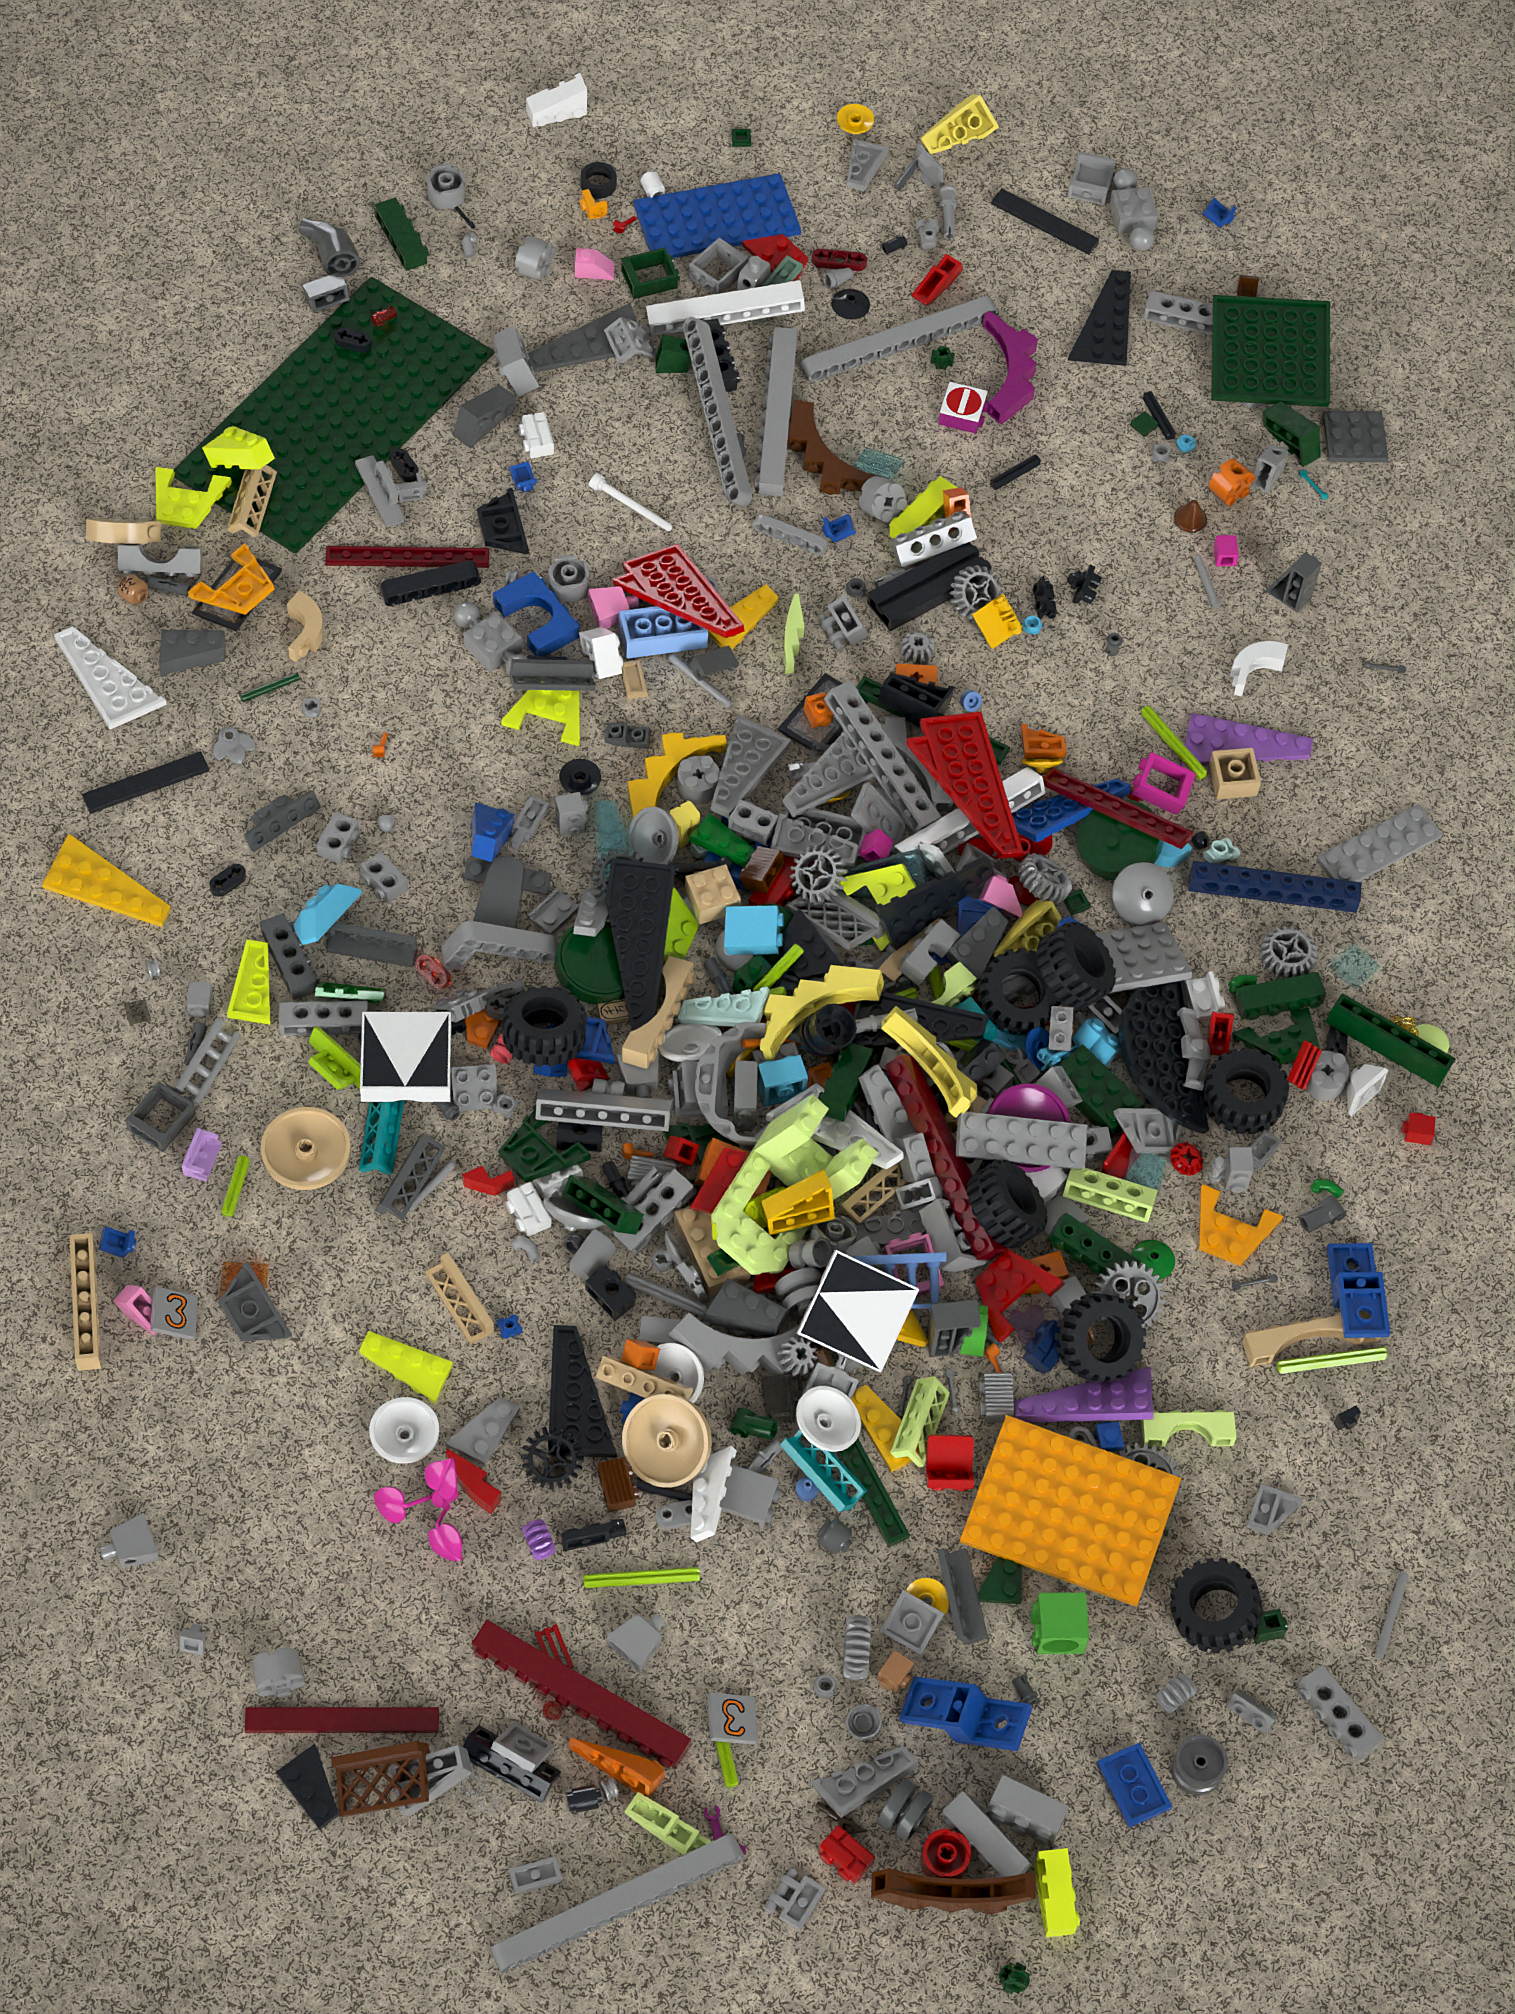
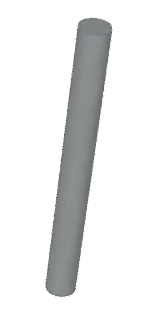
(703, 683)
(1391, 1615)

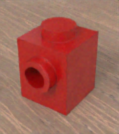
(1419, 1128)
(681, 1150)

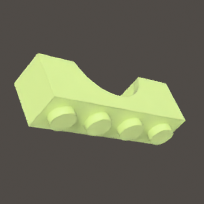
(957, 984)
(1215, 1426)

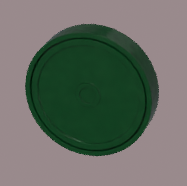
(1111, 845)
(589, 966)

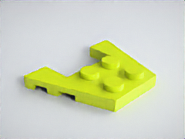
(185, 506)
(549, 704)
(883, 885)

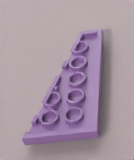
(1216, 734)
(1092, 1401)

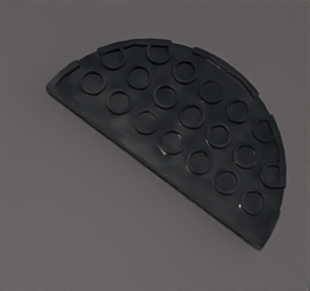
(1153, 1053)

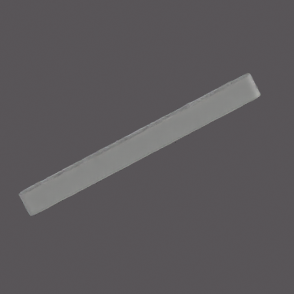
(897, 339)
(717, 412)
(617, 1903)

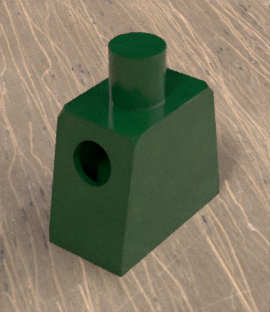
(672, 355)
(750, 974)

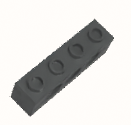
(272, 931)

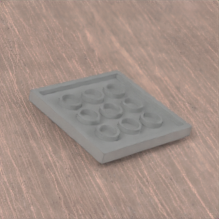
(1145, 956)

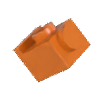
(817, 710)

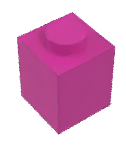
(1226, 550)
(875, 846)

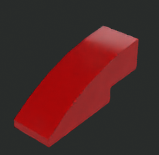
(937, 280)
(473, 1482)

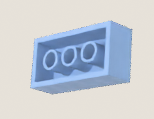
(658, 632)

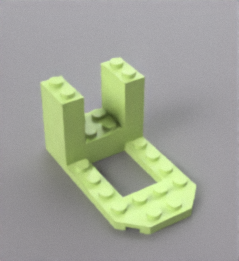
(792, 1157)

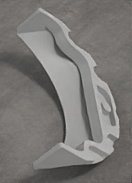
(711, 1074)

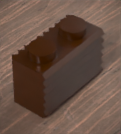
(762, 869)
(616, 1484)

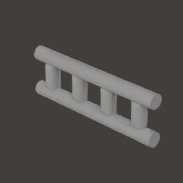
(195, 1064)

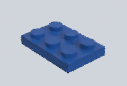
(1134, 1785)

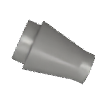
(836, 277)

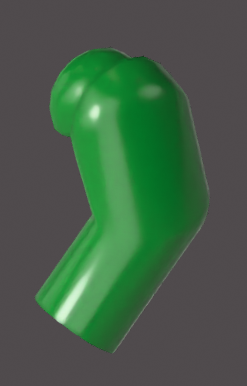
(1241, 980)
(1326, 1184)

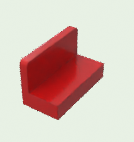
(1118, 1159)

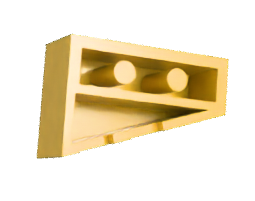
(799, 1205)

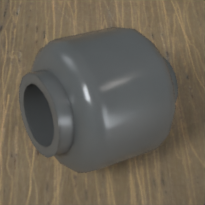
(835, 1536)

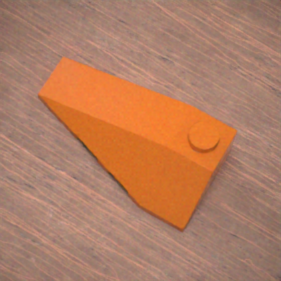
(628, 1769)

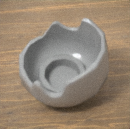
(864, 1717)

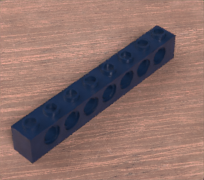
(1275, 886)

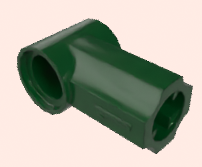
(748, 1423)

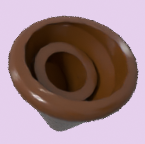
(1190, 517)

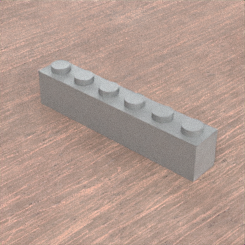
(603, 1109)

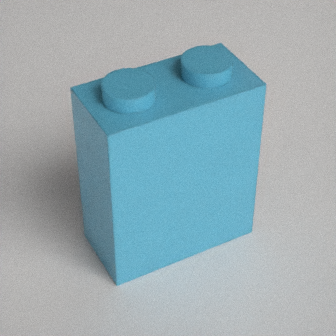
(753, 930)

